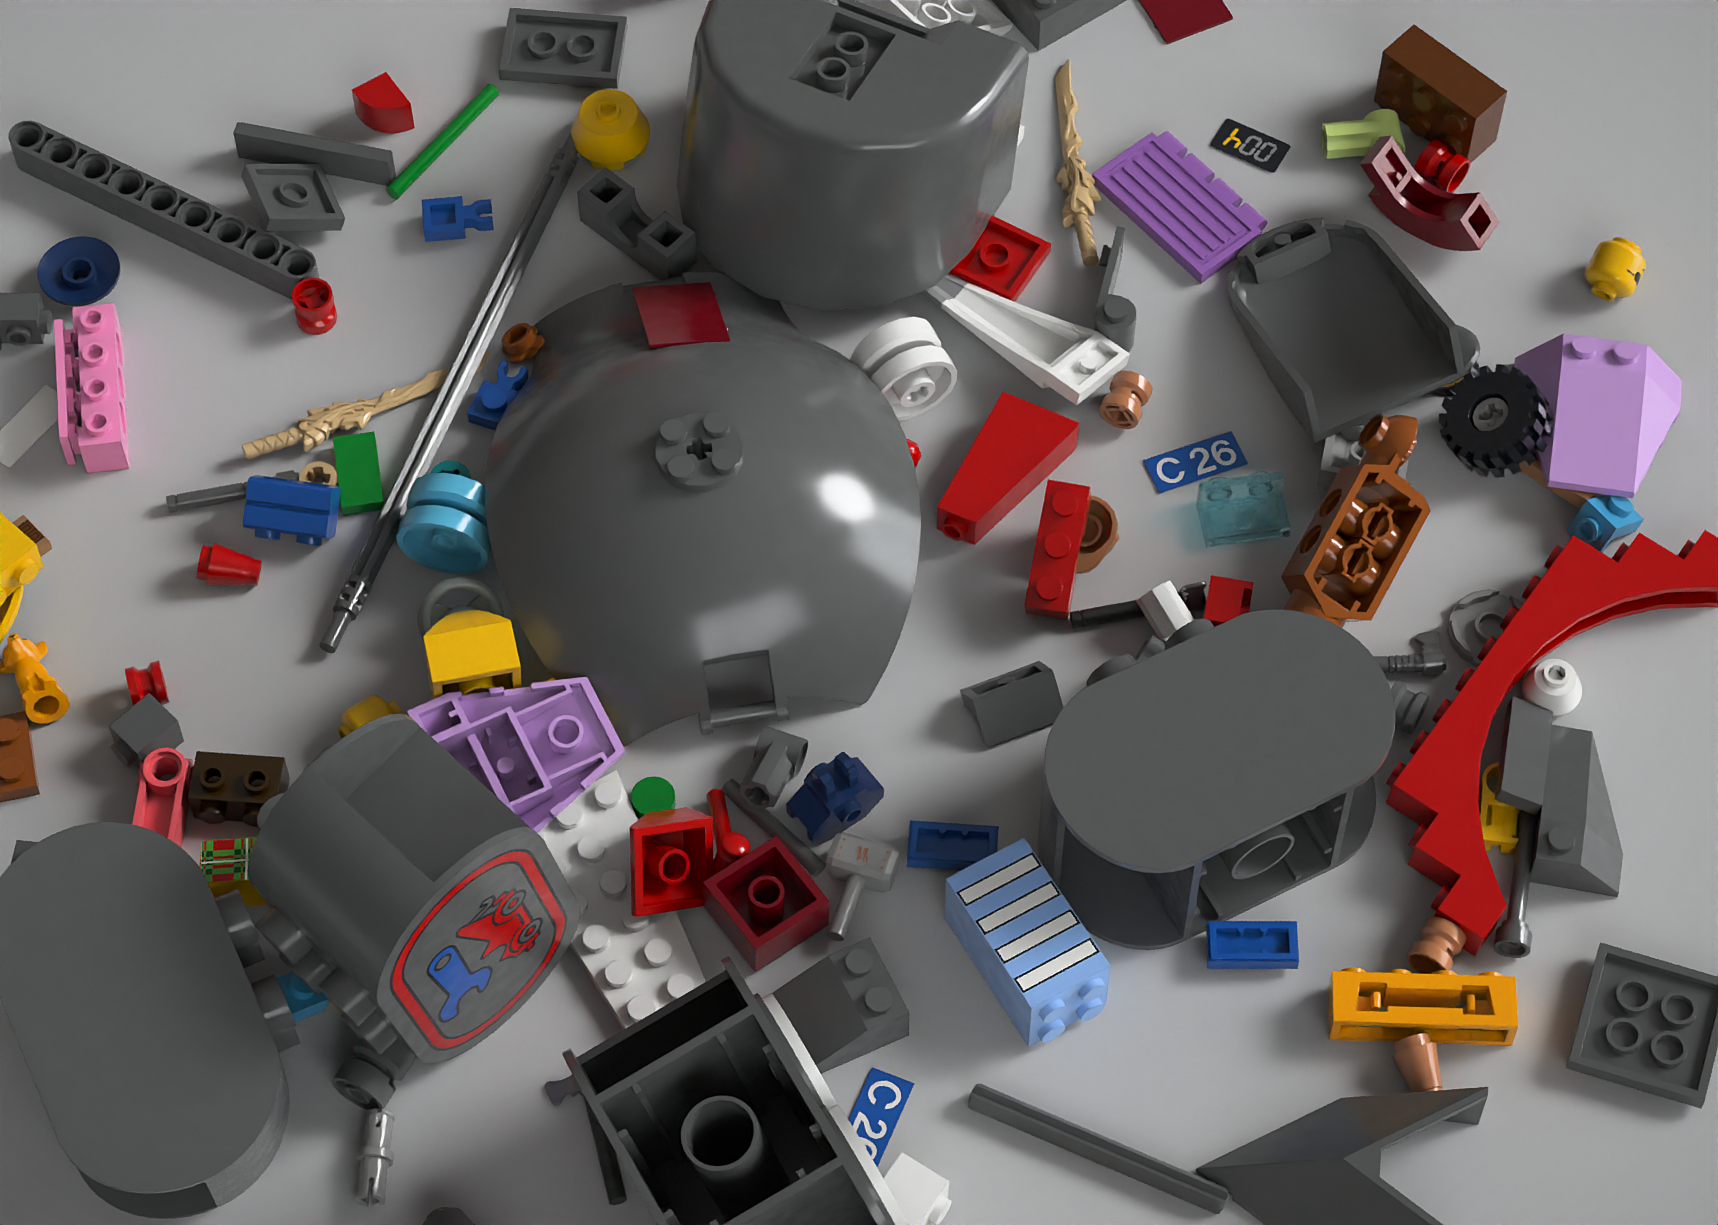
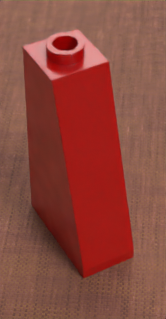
(1004, 465)

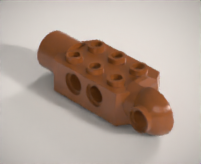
(1359, 529)

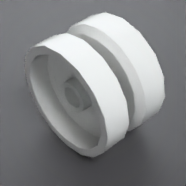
(907, 365)

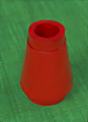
(227, 567)

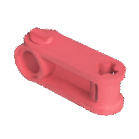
(164, 804)

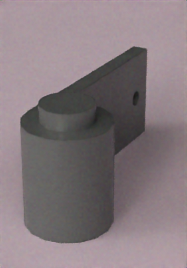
(1114, 314)

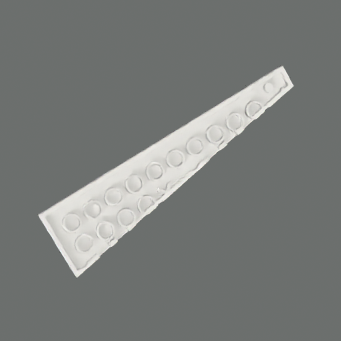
(630, 959)

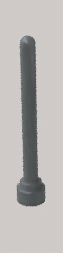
(1513, 936)

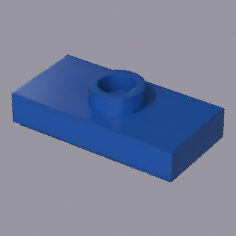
(949, 844)
(1252, 945)

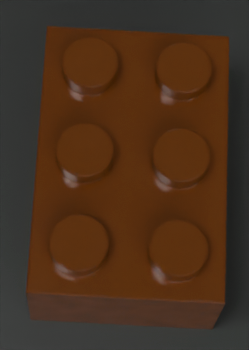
(1439, 94)

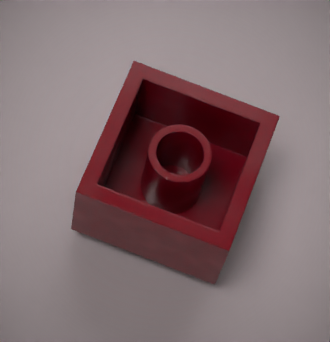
(766, 903)

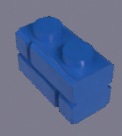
(291, 508)

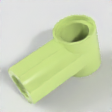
(1359, 136)

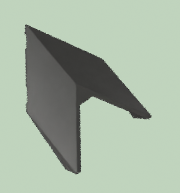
(1330, 1160)

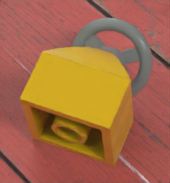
(468, 645)

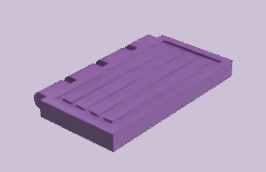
(1178, 206)

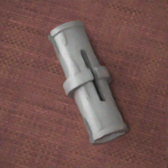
(375, 1157)

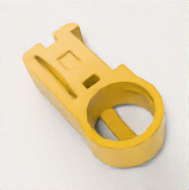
(1496, 817)

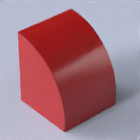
(383, 105)

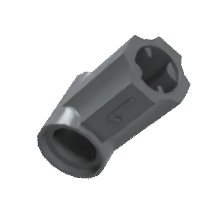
(774, 761)

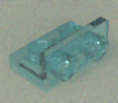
(1242, 509)

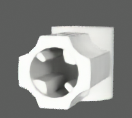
(1164, 610)

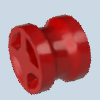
(147, 681)

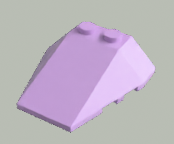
(1607, 408)
(527, 743)

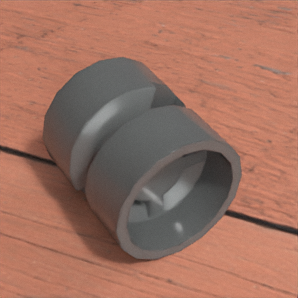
(369, 1076)

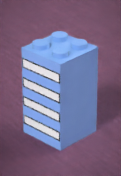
(1027, 942)

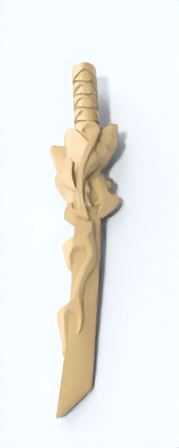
(1073, 174)
(344, 415)

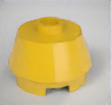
(610, 129)

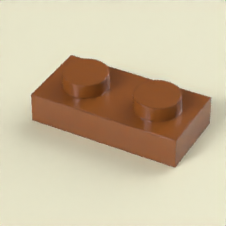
(17, 758)

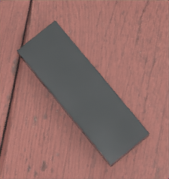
(1524, 755)

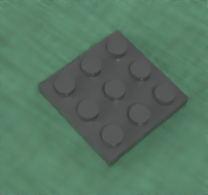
(1648, 1026)

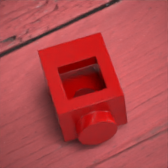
(1227, 599)

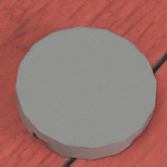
(1464, 630)

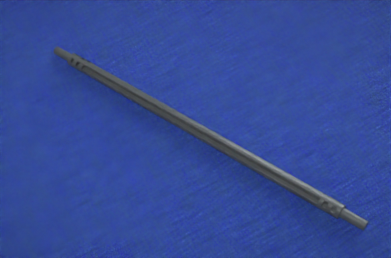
(451, 393)

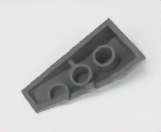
(1576, 825)

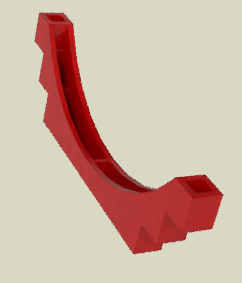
(1443, 776)

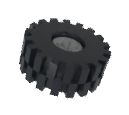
(1515, 433)

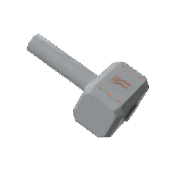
(860, 865)

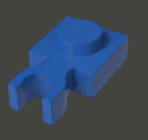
(448, 218)
(495, 398)

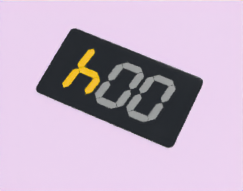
(1250, 145)

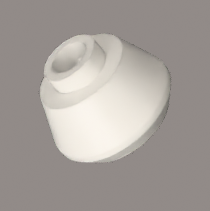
(1553, 686)

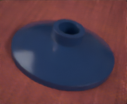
(77, 259)

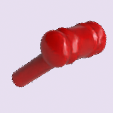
(729, 844)

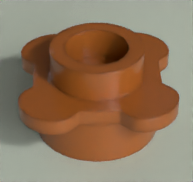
(521, 342)

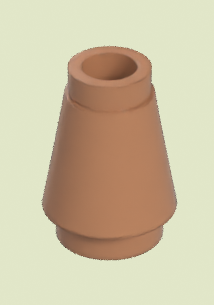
(1418, 1062)

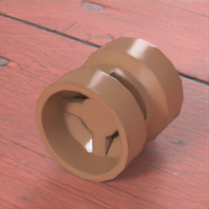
(1124, 403)
(1437, 946)

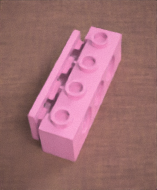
(101, 397)

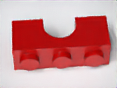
(1057, 550)

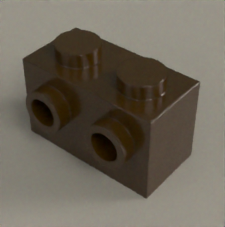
(234, 786)

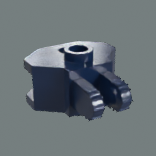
(835, 797)

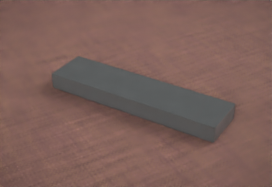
(334, 156)

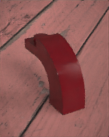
(1421, 209)

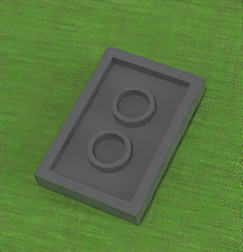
(563, 48)

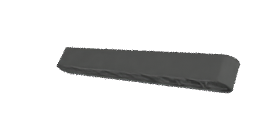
(160, 208)

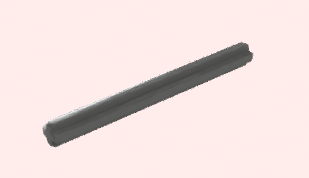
(1098, 1148)

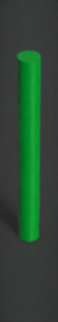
(442, 141)

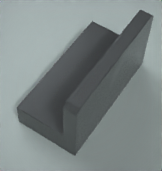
(1014, 702)

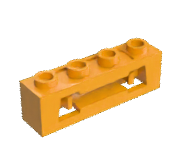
(1422, 1006)

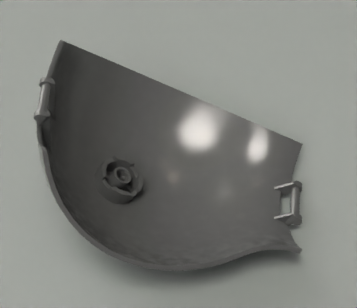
(702, 510)

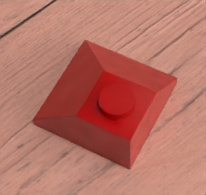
(670, 860)

